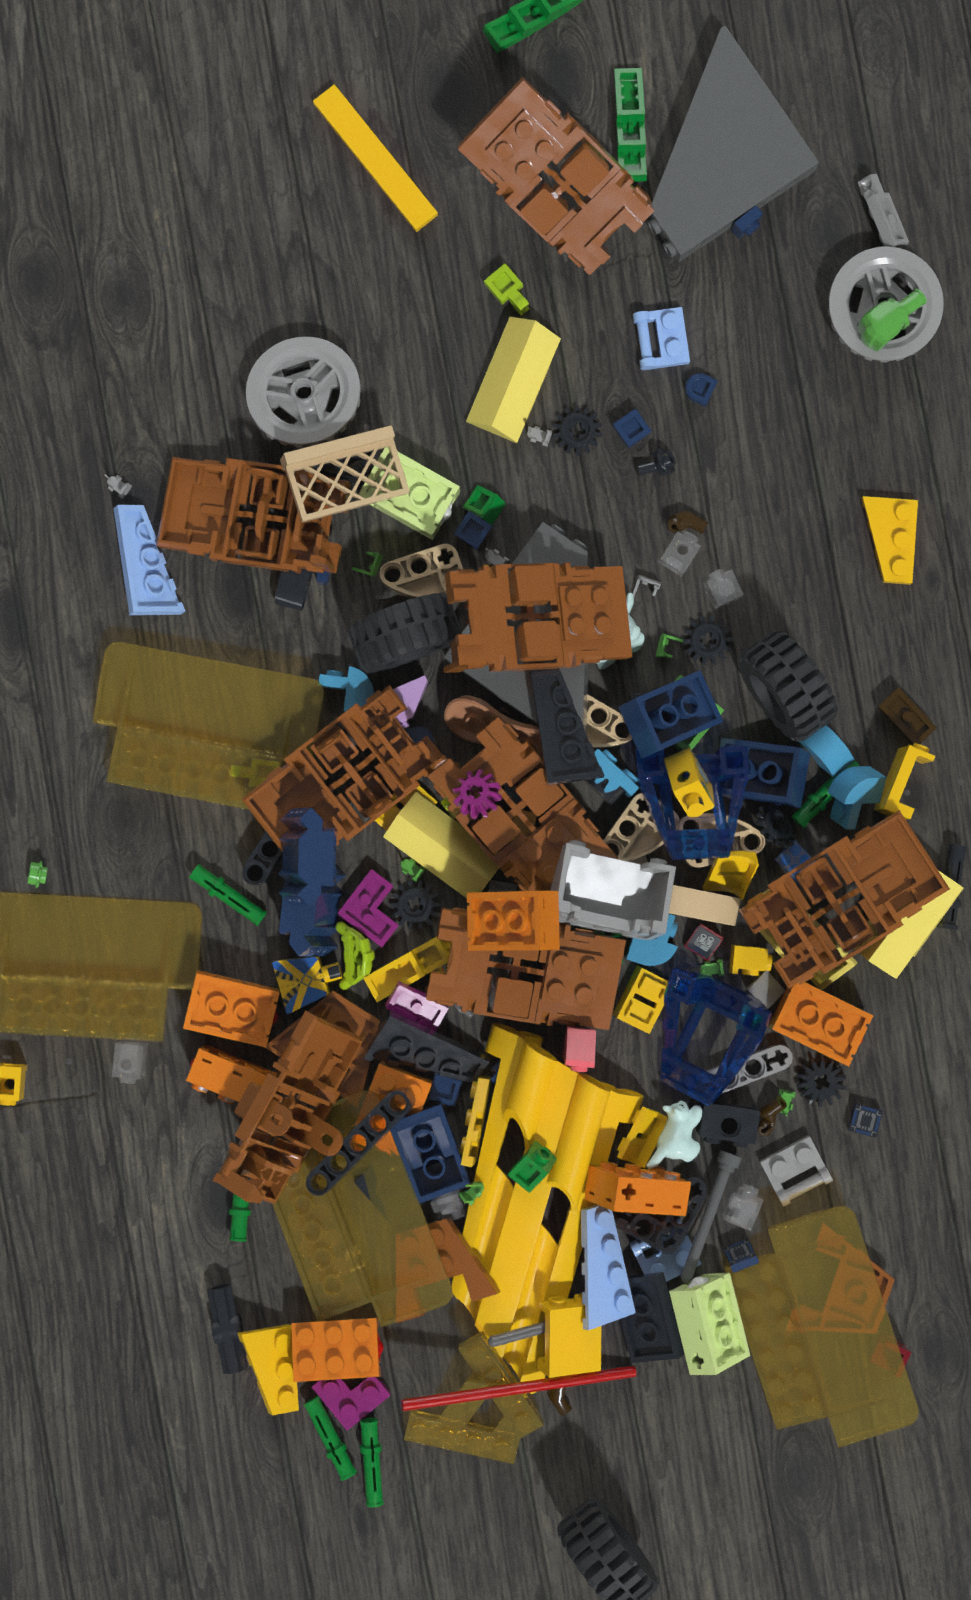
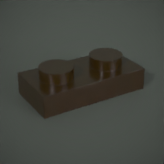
(906, 717)

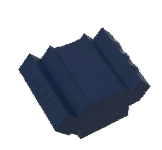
(307, 856)
(313, 925)

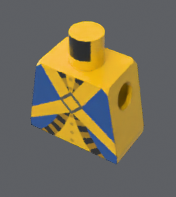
(304, 980)

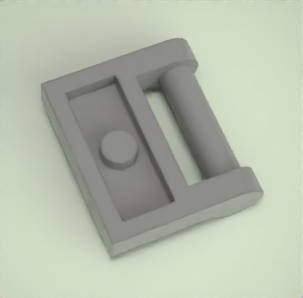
(791, 1162)

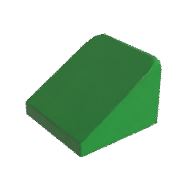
(484, 504)

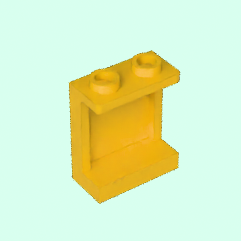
(898, 777)
(567, 1345)

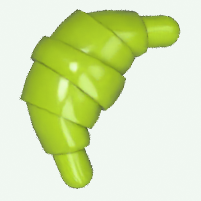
(357, 955)

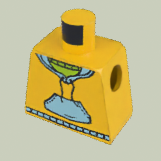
(696, 792)

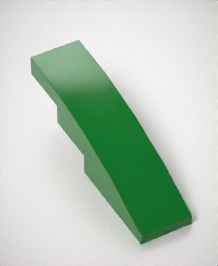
(524, 20)
(630, 122)

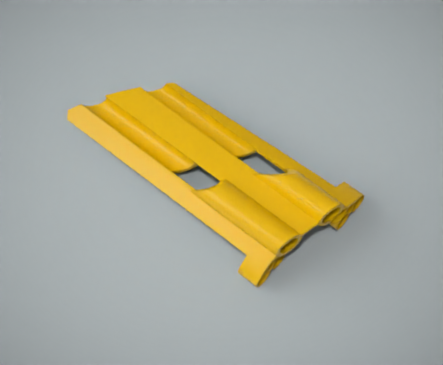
(503, 1227)

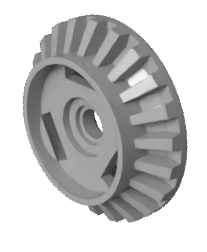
(874, 273)
(329, 370)

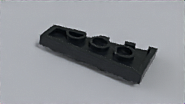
(563, 740)
(419, 1047)

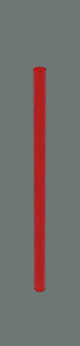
(517, 1388)

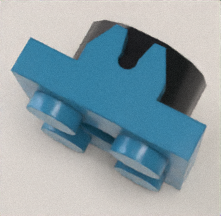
(615, 781)

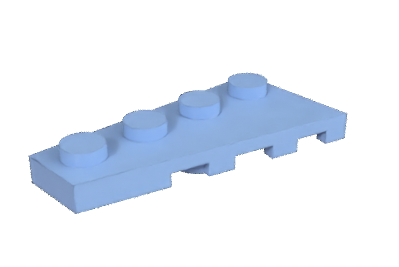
(144, 570)
(606, 1281)

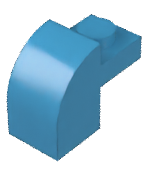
(357, 685)
(828, 751)
(851, 790)
(653, 951)

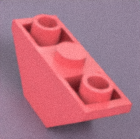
(579, 1048)

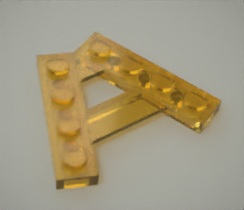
(453, 1428)

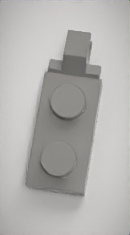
(883, 212)

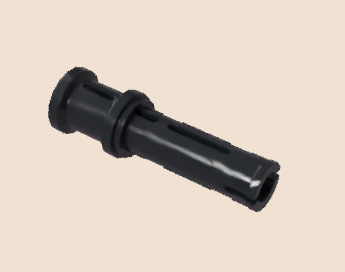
(954, 871)

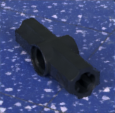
(224, 1328)

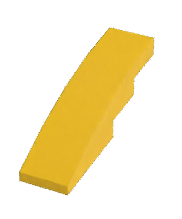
(408, 967)

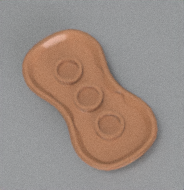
(470, 714)

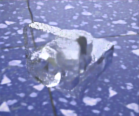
(448, 1206)

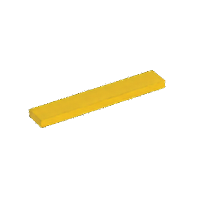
(375, 158)

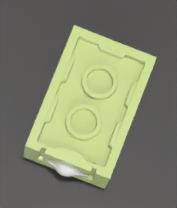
(428, 500)
(709, 1324)

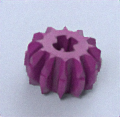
(466, 795)

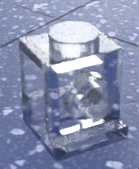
(673, 560)
(743, 1207)

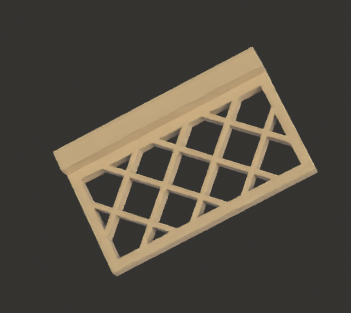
(340, 449)

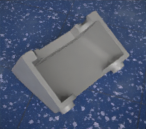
(613, 893)

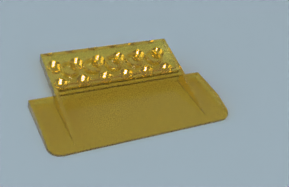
(200, 722)
(93, 964)
(357, 1247)
(824, 1330)

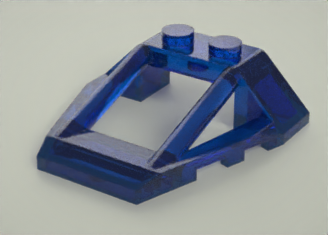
(722, 766)
(724, 999)

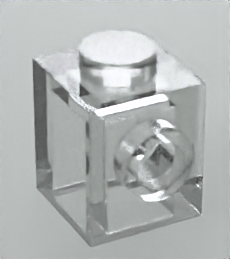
(722, 588)
(129, 1061)

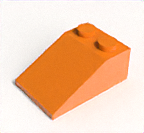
(391, 1077)

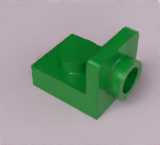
(532, 1166)

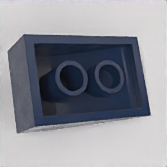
(670, 714)
(775, 773)
(430, 1153)

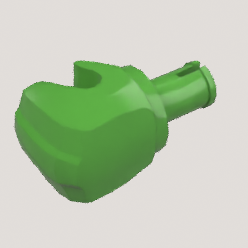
(887, 319)

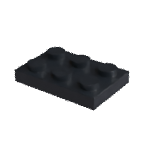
(652, 1330)

